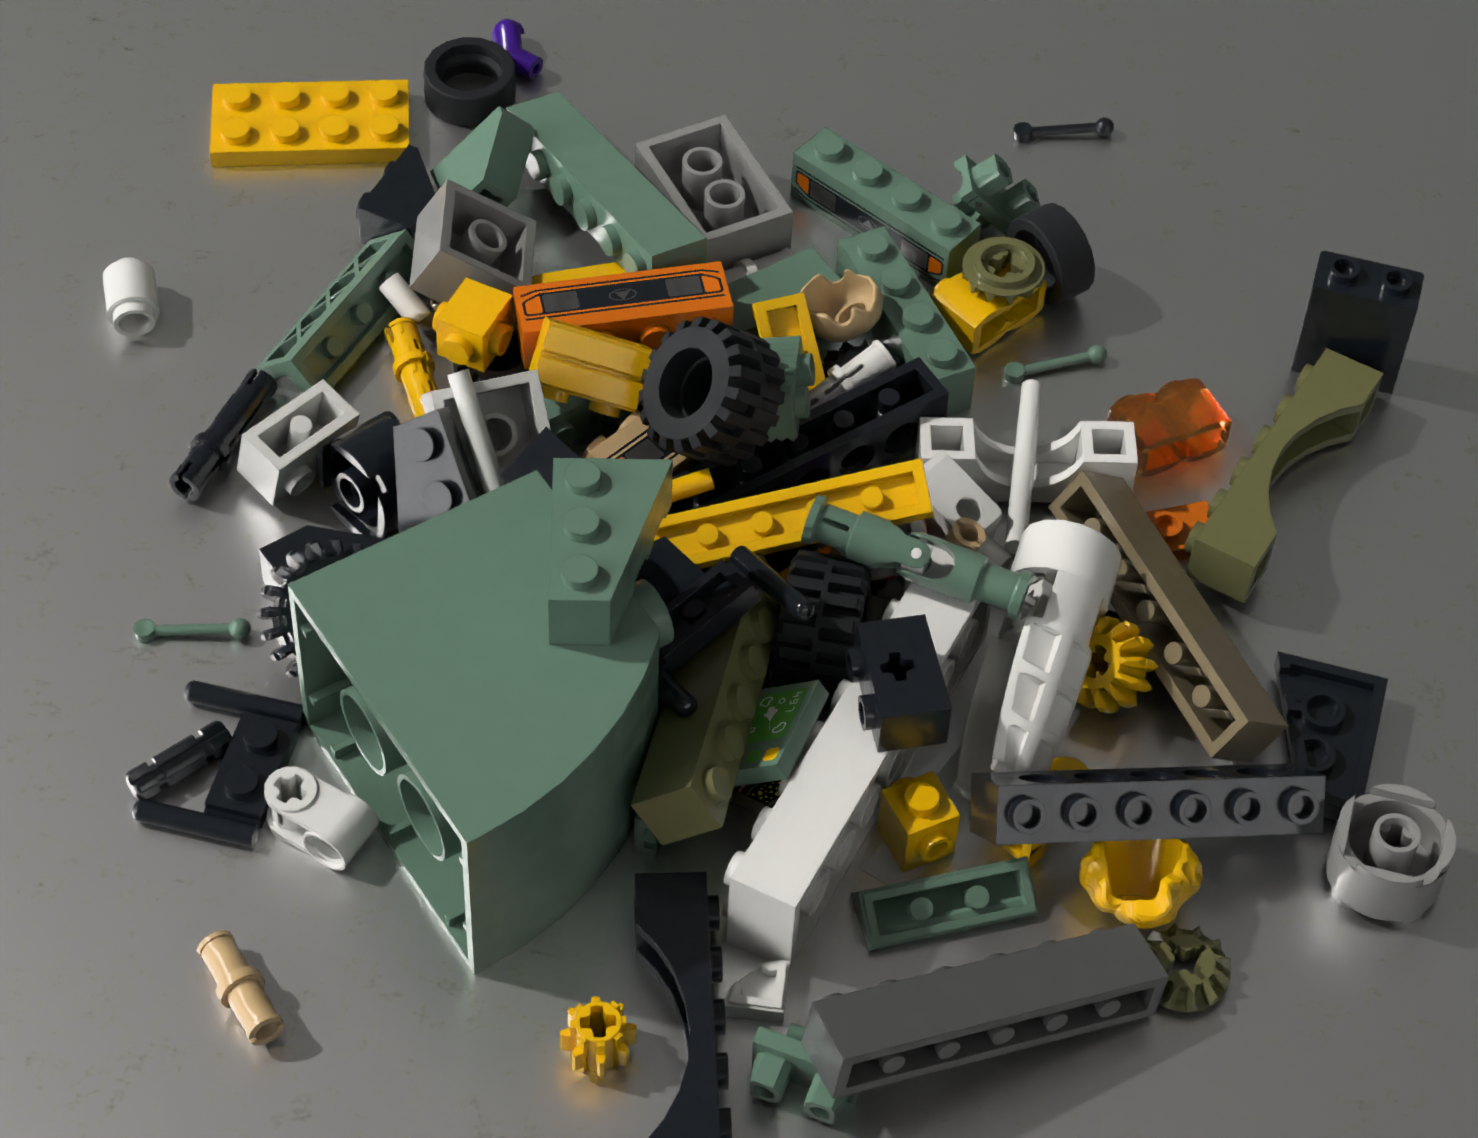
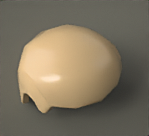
(843, 307)

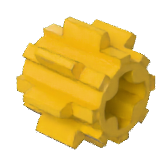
(598, 1053)

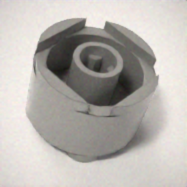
(1390, 853)

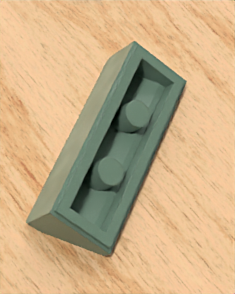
(946, 903)

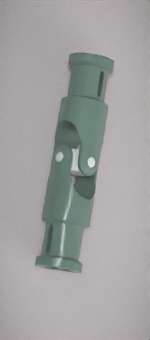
(881, 544)

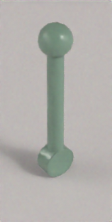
(1015, 371)
(146, 630)

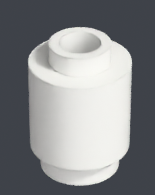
(131, 296)

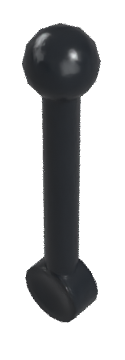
(1024, 131)

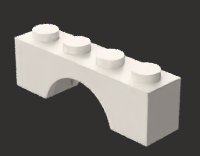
(1090, 446)

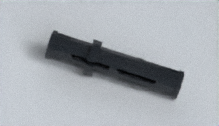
(213, 447)

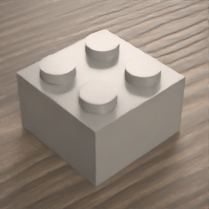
(470, 238)

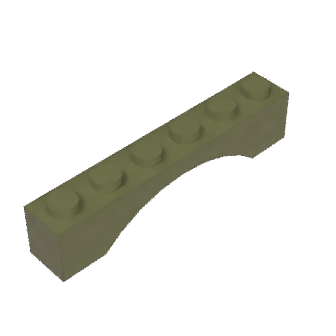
(1240, 533)

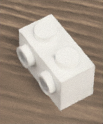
(282, 449)

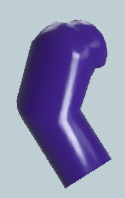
(508, 35)

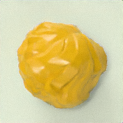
(1141, 879)

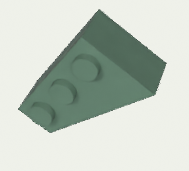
(599, 539)

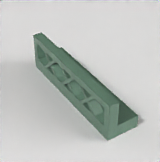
(343, 316)

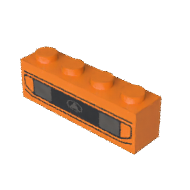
(624, 305)

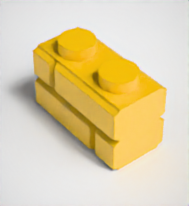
(589, 367)

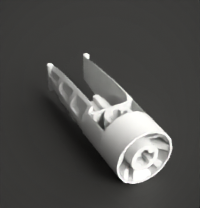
(1042, 658)

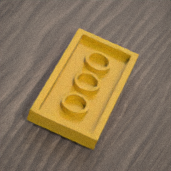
(309, 122)

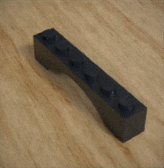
(674, 943)

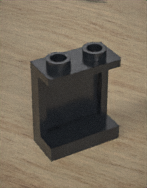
(1360, 313)

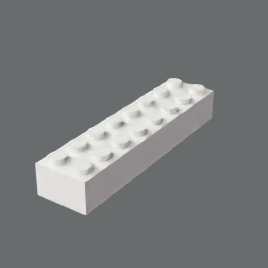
(834, 794)

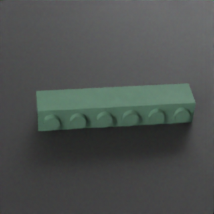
(606, 190)

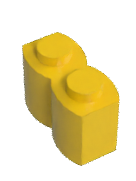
(977, 320)

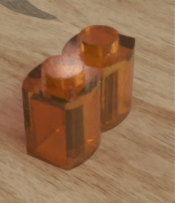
(1173, 425)

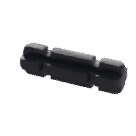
(178, 761)

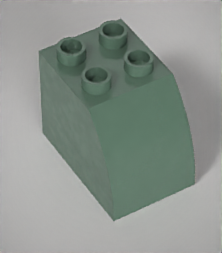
(467, 734)

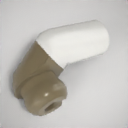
(408, 302)

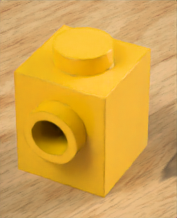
(474, 325)
(917, 821)

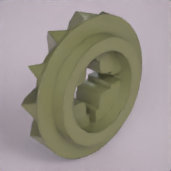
(991, 256)
(1211, 972)

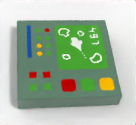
(780, 731)

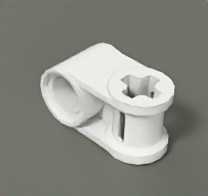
(317, 816)

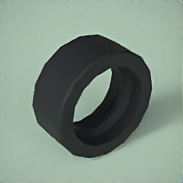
(468, 56)
(1063, 248)

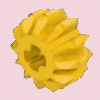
(1125, 652)

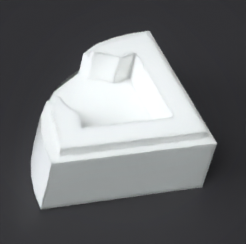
(760, 993)

